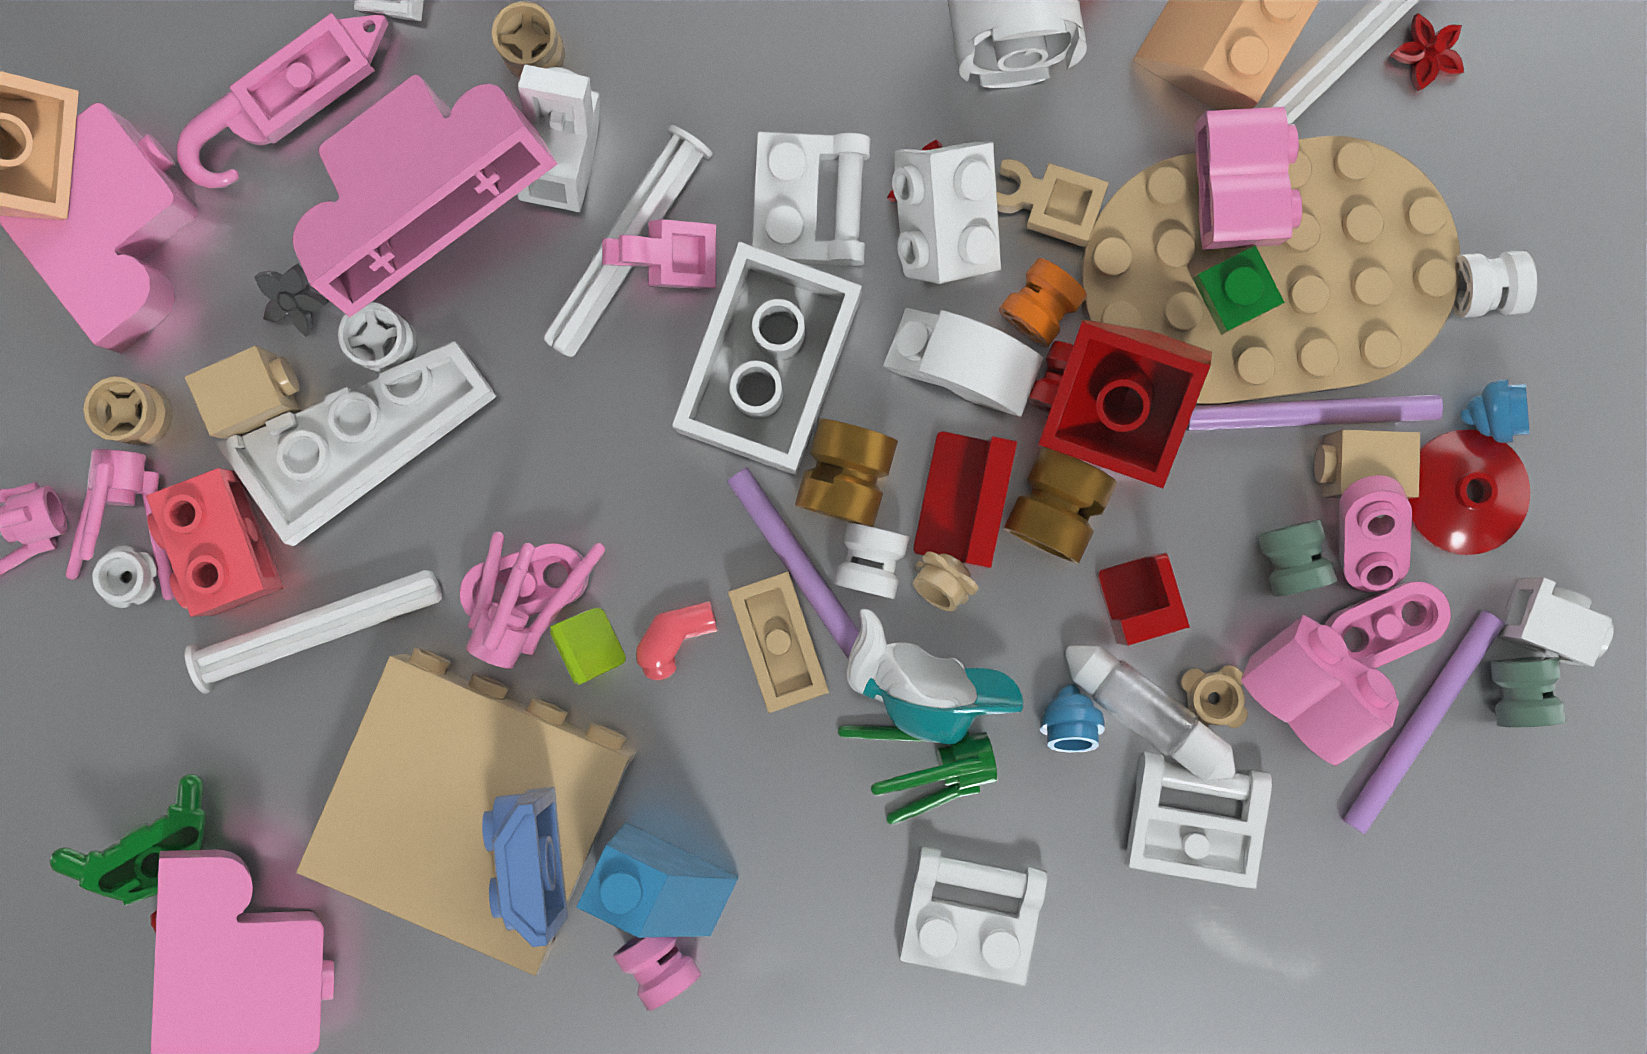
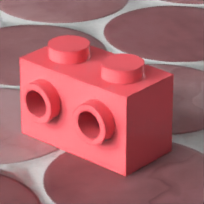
(212, 543)

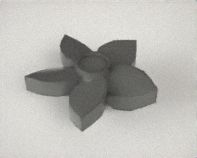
(290, 296)

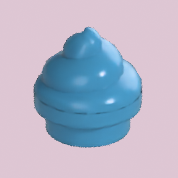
(1499, 411)
(1072, 722)

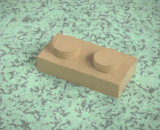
(778, 642)

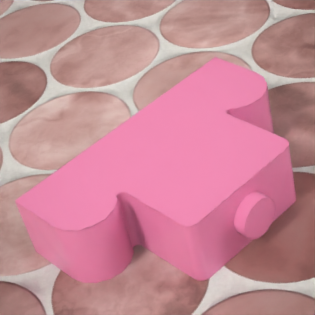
(412, 185)
(117, 215)
(232, 976)

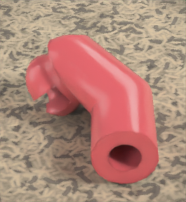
(665, 635)

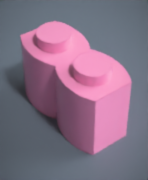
(1246, 178)
(1321, 690)

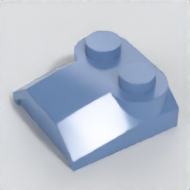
(527, 864)

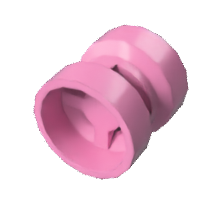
(657, 968)

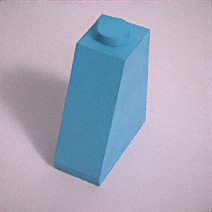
(655, 887)

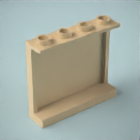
(415, 792)

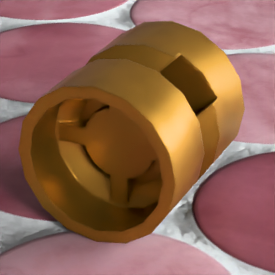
(846, 472)
(1060, 504)

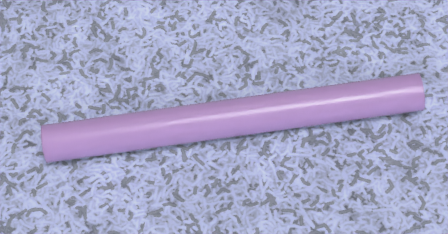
(1316, 412)
(795, 559)
(1424, 721)

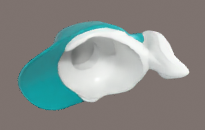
(926, 693)

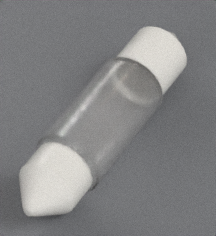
(1150, 712)

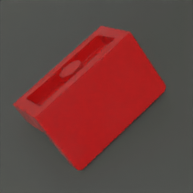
(965, 498)

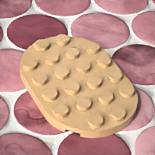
(1358, 278)

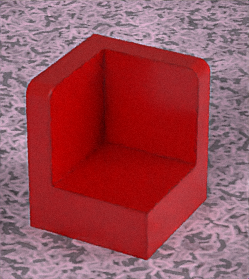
(1142, 599)

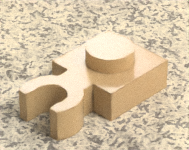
(1060, 204)

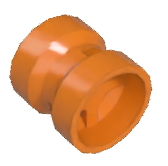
(1043, 302)

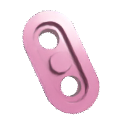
(1373, 548)
(536, 589)
(1381, 623)

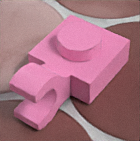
(675, 252)

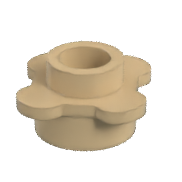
(943, 581)
(1227, 684)

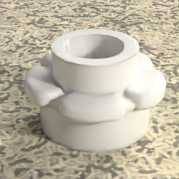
(109, 582)

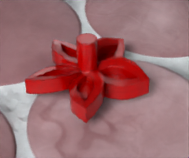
(1430, 52)

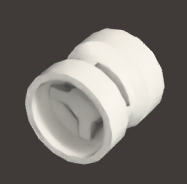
(1495, 284)
(368, 333)
(874, 546)

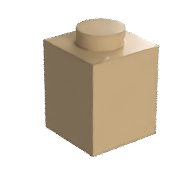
(244, 392)
(1364, 453)

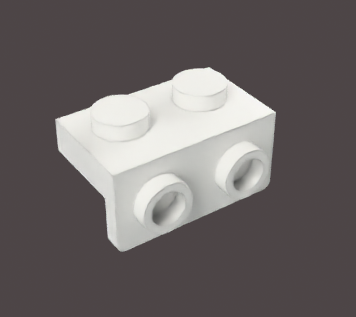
(947, 212)

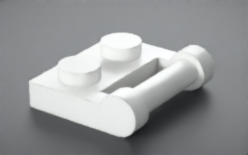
(789, 196)
(1193, 841)
(970, 936)

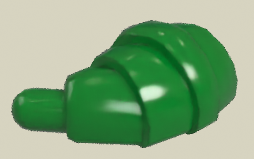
(131, 866)

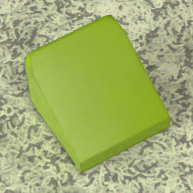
(587, 645)

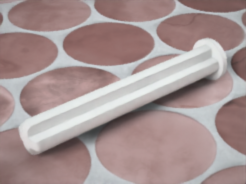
(1337, 56)
(648, 203)
(310, 629)

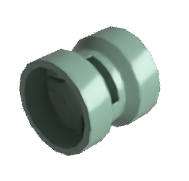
(1297, 558)
(1528, 692)

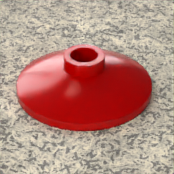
(1443, 509)

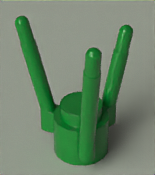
(960, 765)

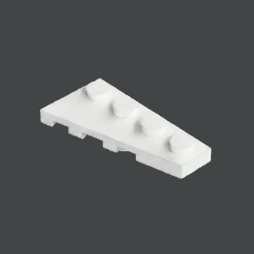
(333, 453)

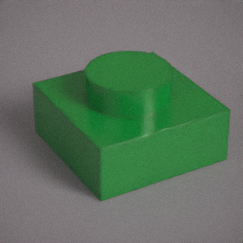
(1238, 290)

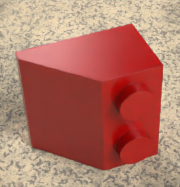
(1126, 400)

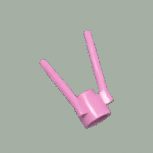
(115, 480)
(32, 518)
(500, 628)

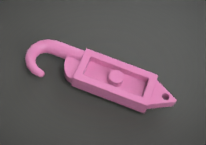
(284, 90)

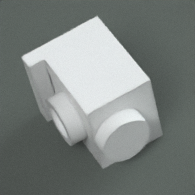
(1555, 622)

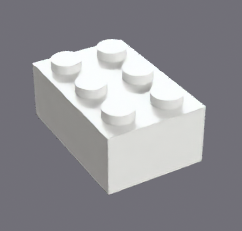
(767, 358)

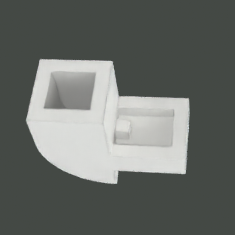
(568, 121)
(965, 358)

